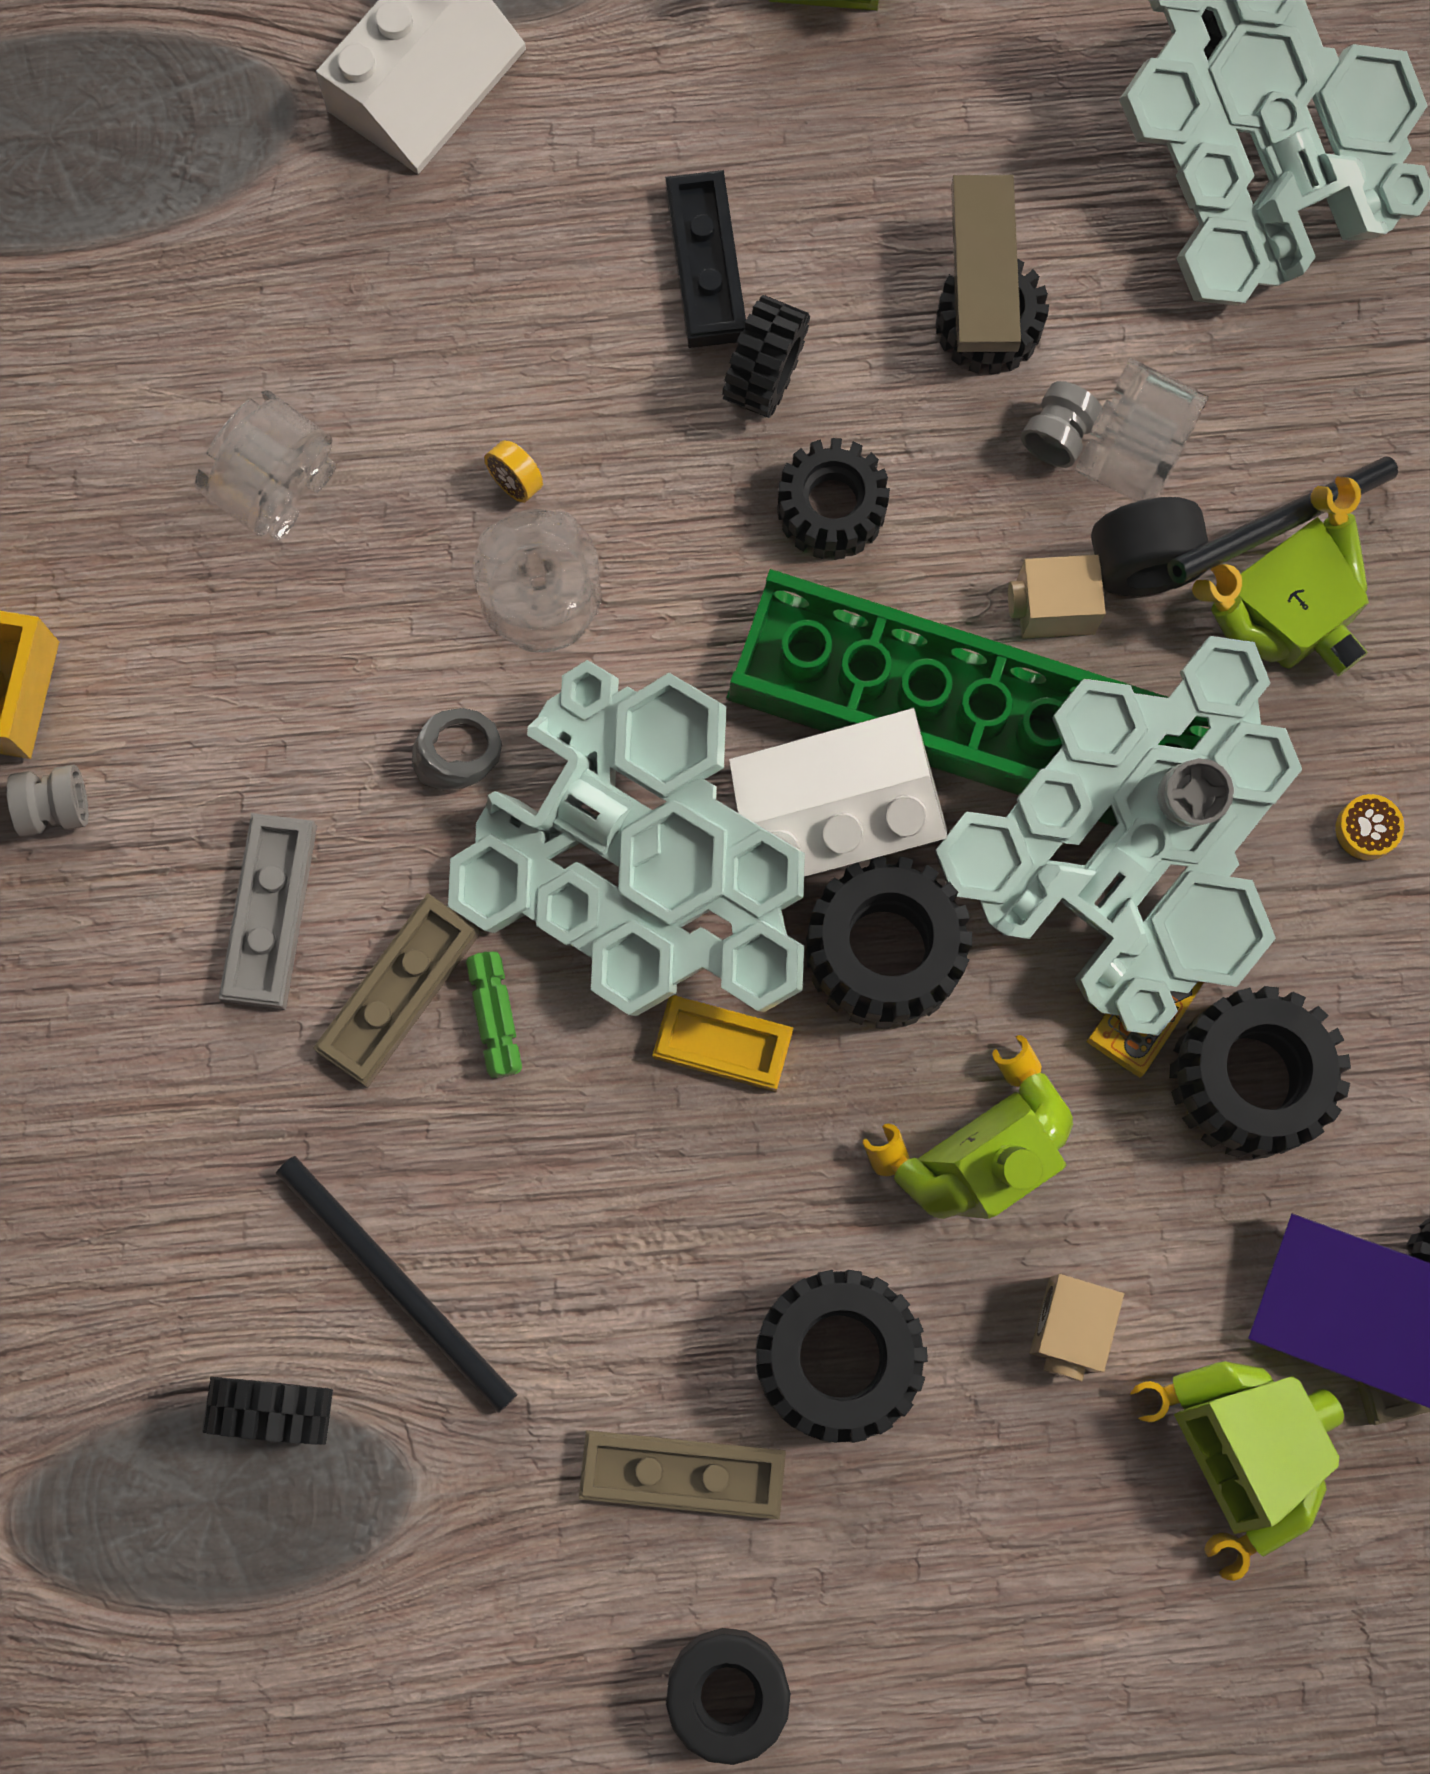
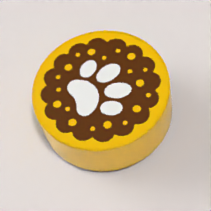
(514, 470)
(1369, 827)

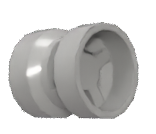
(1062, 424)
(1208, 792)
(52, 800)

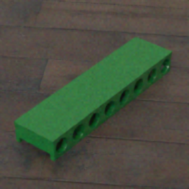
(973, 710)

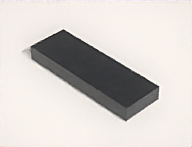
(705, 258)

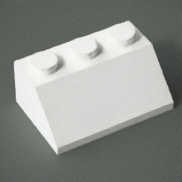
(417, 72)
(844, 792)

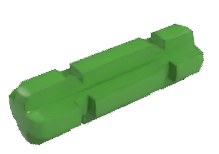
(494, 1014)

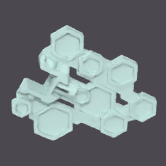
(1262, 87)
(1110, 755)
(670, 859)

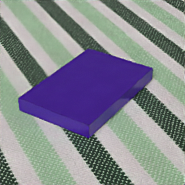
(1349, 1308)

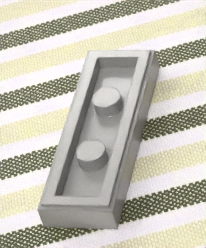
(268, 911)

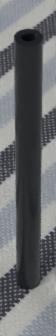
(1271, 524)
(396, 1284)

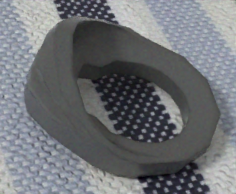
(437, 772)

